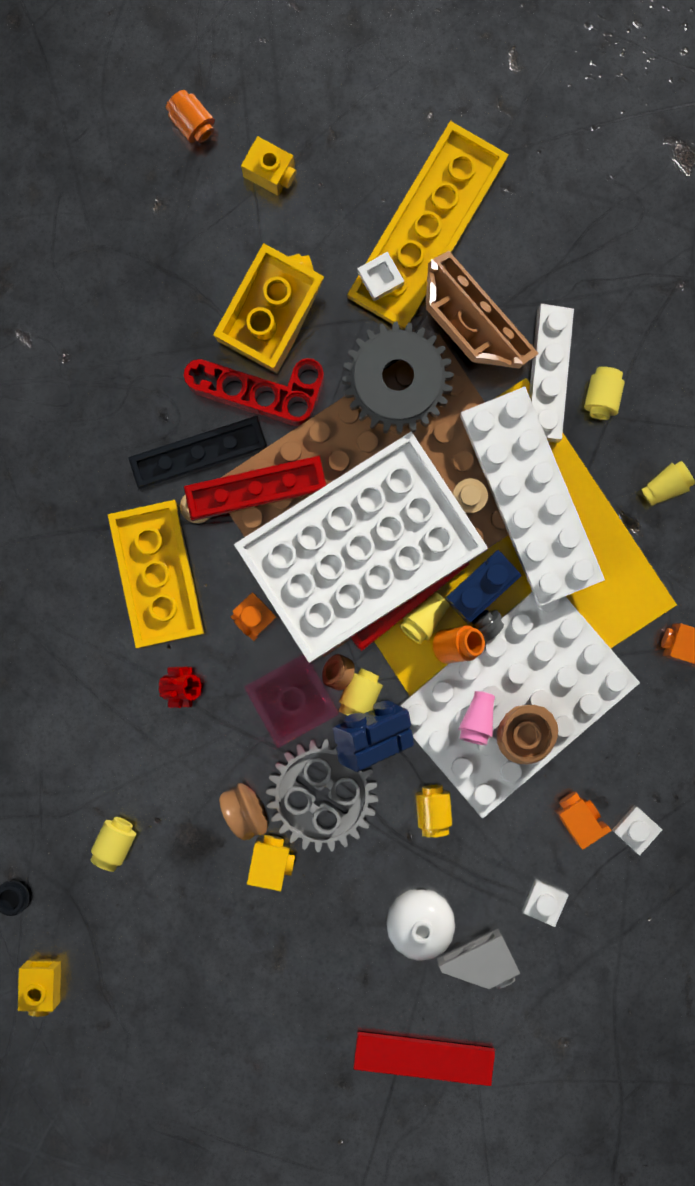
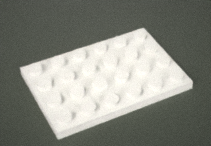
(360, 547)
(538, 659)

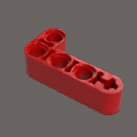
(253, 386)

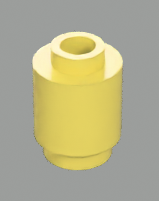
(604, 393)
(360, 693)
(112, 844)

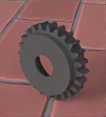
(392, 406)

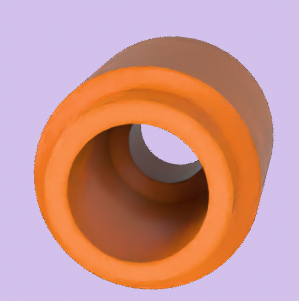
(190, 116)
(458, 644)

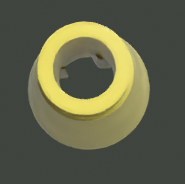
(669, 484)
(424, 619)

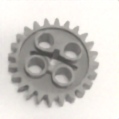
(303, 821)

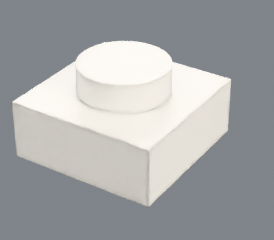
(380, 276)
(637, 829)
(545, 903)

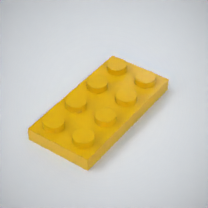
(155, 574)

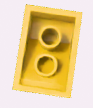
(269, 308)

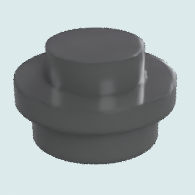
(489, 624)

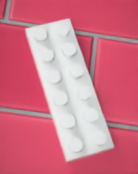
(531, 496)

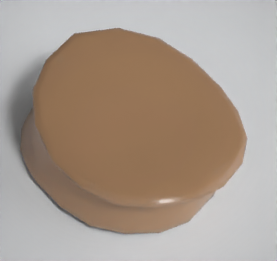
(527, 734)
(244, 812)

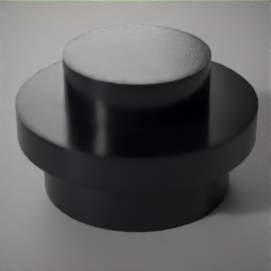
(13, 898)

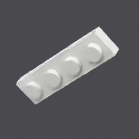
(551, 367)

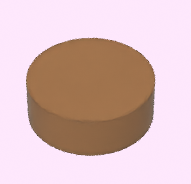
(338, 672)

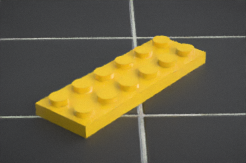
(432, 218)

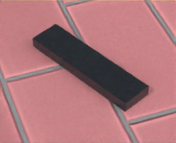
(197, 453)

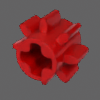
(179, 687)

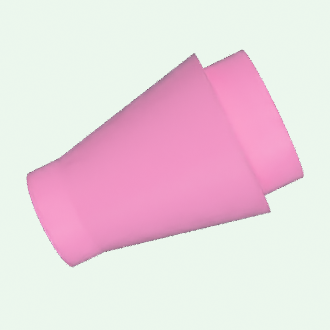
(478, 720)

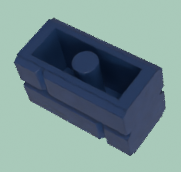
(483, 586)
(373, 735)

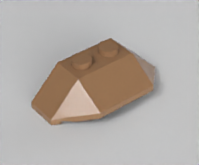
(473, 317)

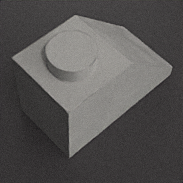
(481, 962)

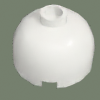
(420, 924)

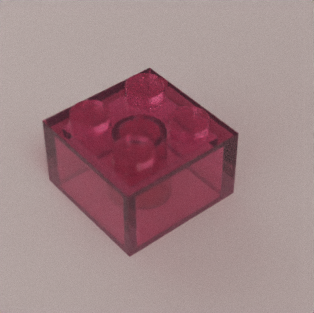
(291, 700)

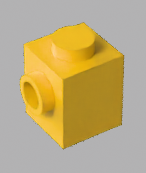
(269, 166)
(270, 863)
(39, 987)

